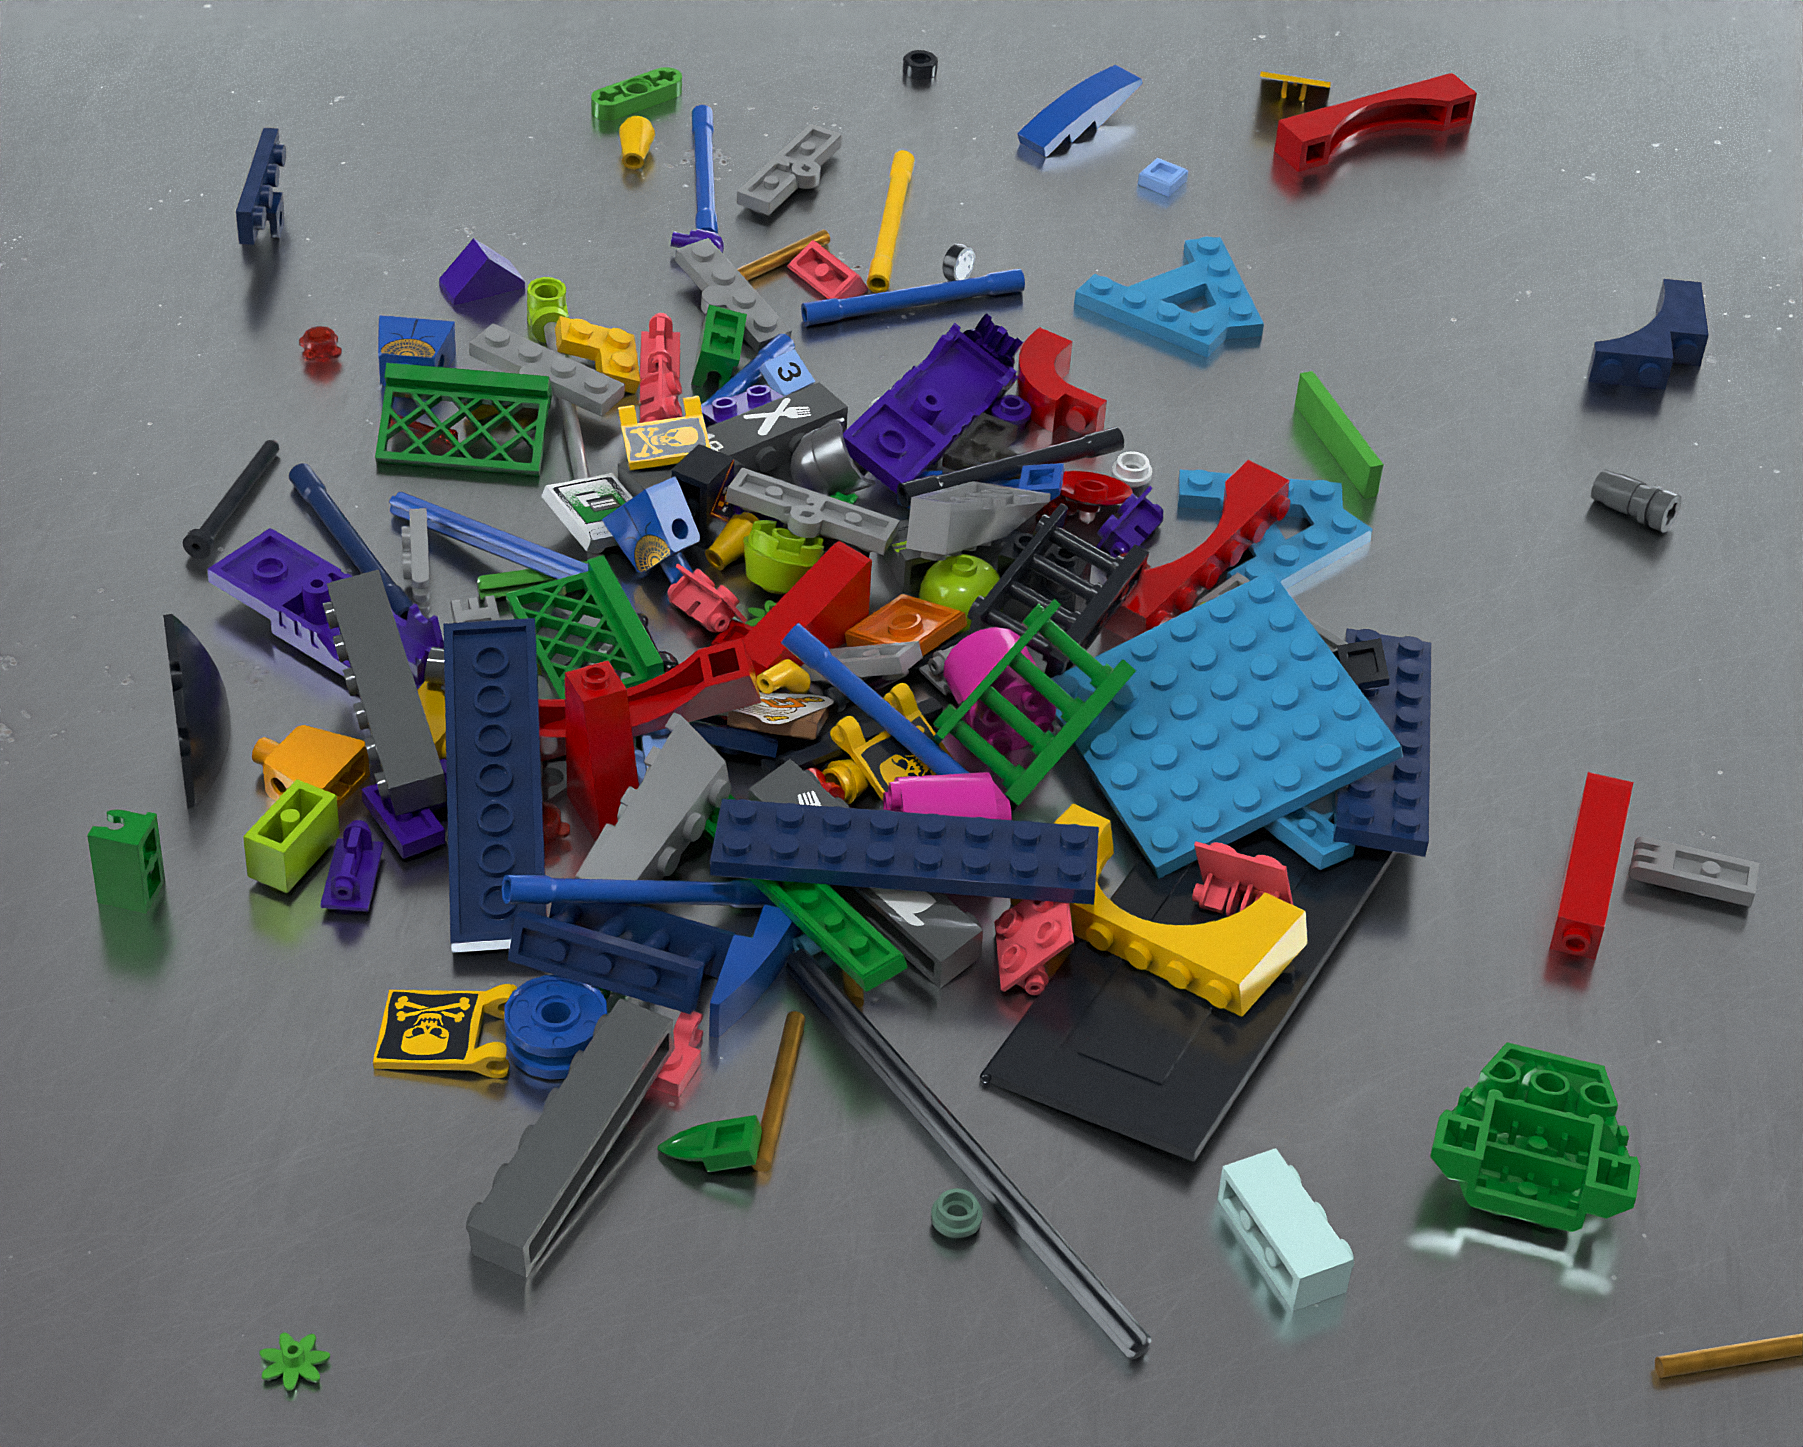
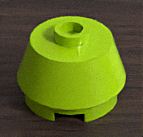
(778, 557)

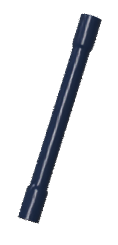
(316, 494)

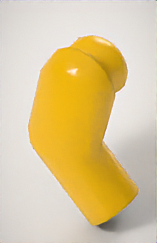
(784, 675)

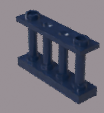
(622, 950)

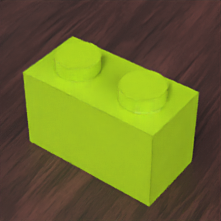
(291, 836)

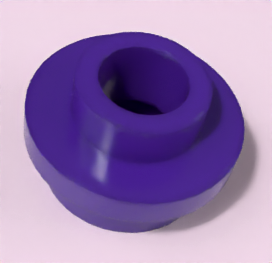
(1012, 409)

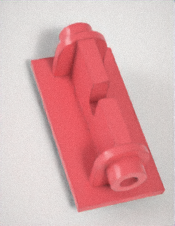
(658, 344)
(660, 395)
(699, 599)

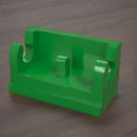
(719, 344)
(127, 861)

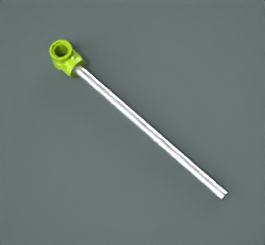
(544, 306)

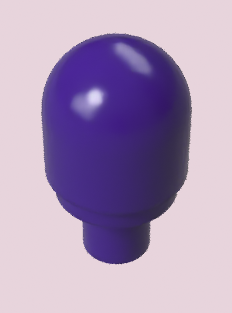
(680, 239)

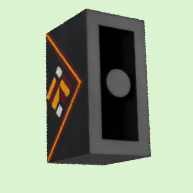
(704, 483)

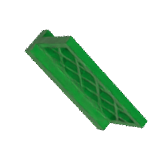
(461, 387)
(603, 600)

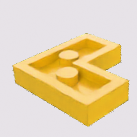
(609, 348)

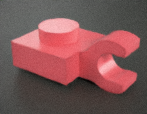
(685, 1057)

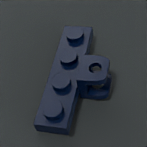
(258, 200)

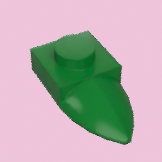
(717, 1143)

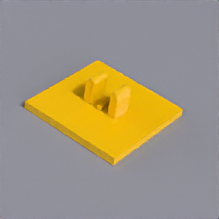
(1286, 79)

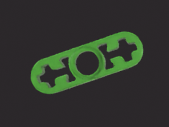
(636, 93)

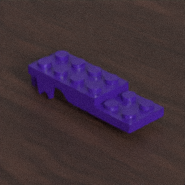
(934, 403)
(289, 589)

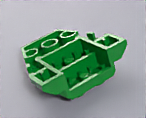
(1539, 1141)

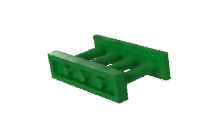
(1075, 712)

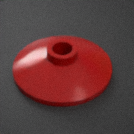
(1093, 490)

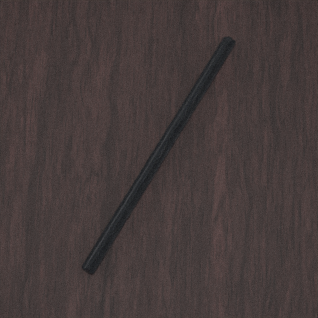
(970, 1157)

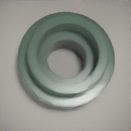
(956, 1213)

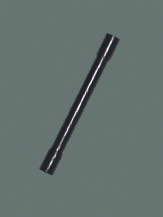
(1087, 446)

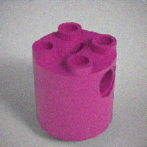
(967, 667)
(948, 795)

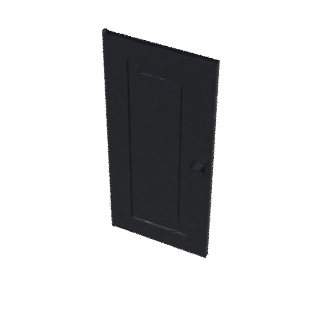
(1154, 1055)

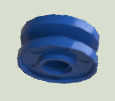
(550, 1023)

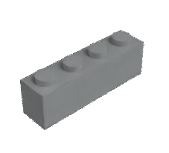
(968, 517)
(665, 811)

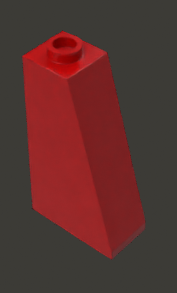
(824, 601)
(598, 744)
(1591, 866)

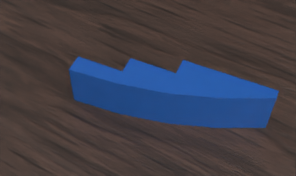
(1078, 108)
(751, 968)

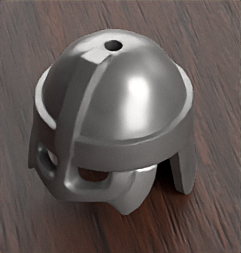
(824, 463)

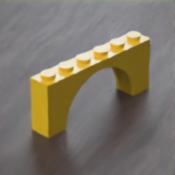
(1218, 960)

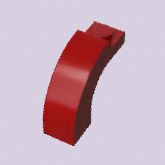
(1040, 382)

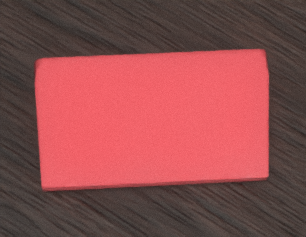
(826, 273)

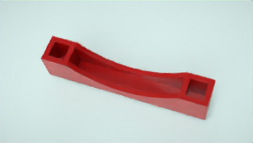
(1430, 104)
(1250, 506)
(702, 686)

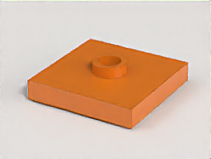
(908, 621)

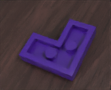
(410, 831)

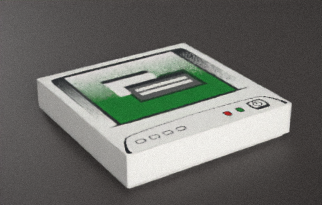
(584, 504)

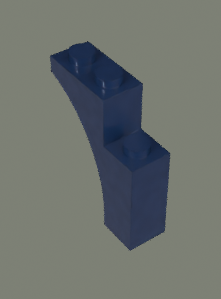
(1647, 355)

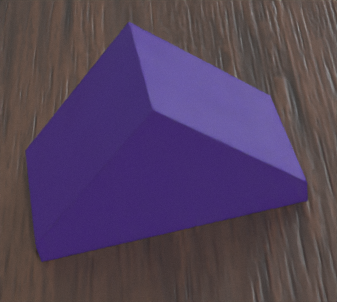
(479, 275)

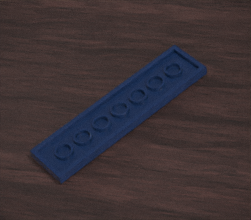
(491, 776)
(1392, 803)
(905, 851)

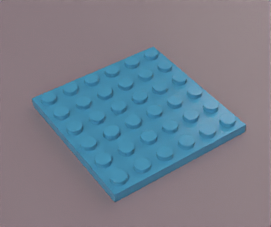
(1226, 724)

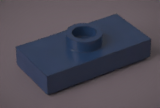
(735, 740)

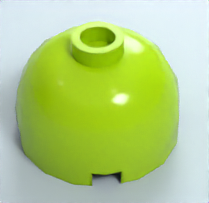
(958, 583)

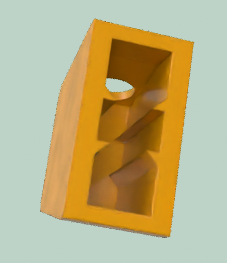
(315, 757)

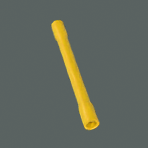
(881, 264)

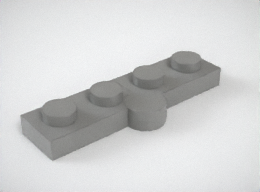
(791, 168)
(728, 289)
(567, 377)
(811, 512)

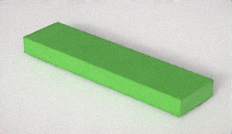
(1339, 435)

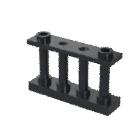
(1101, 600)

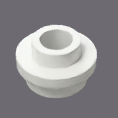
(1132, 469)

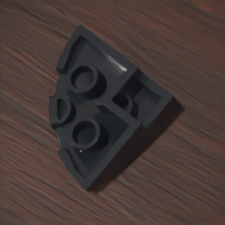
(200, 710)

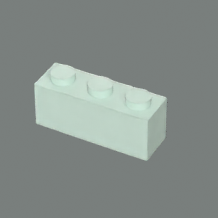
(1285, 1229)

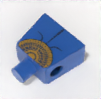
(415, 342)
(655, 529)

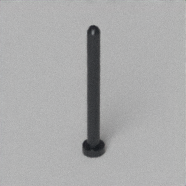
(200, 542)

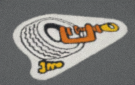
(784, 707)

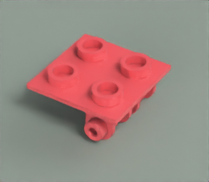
(1237, 875)
(1028, 939)

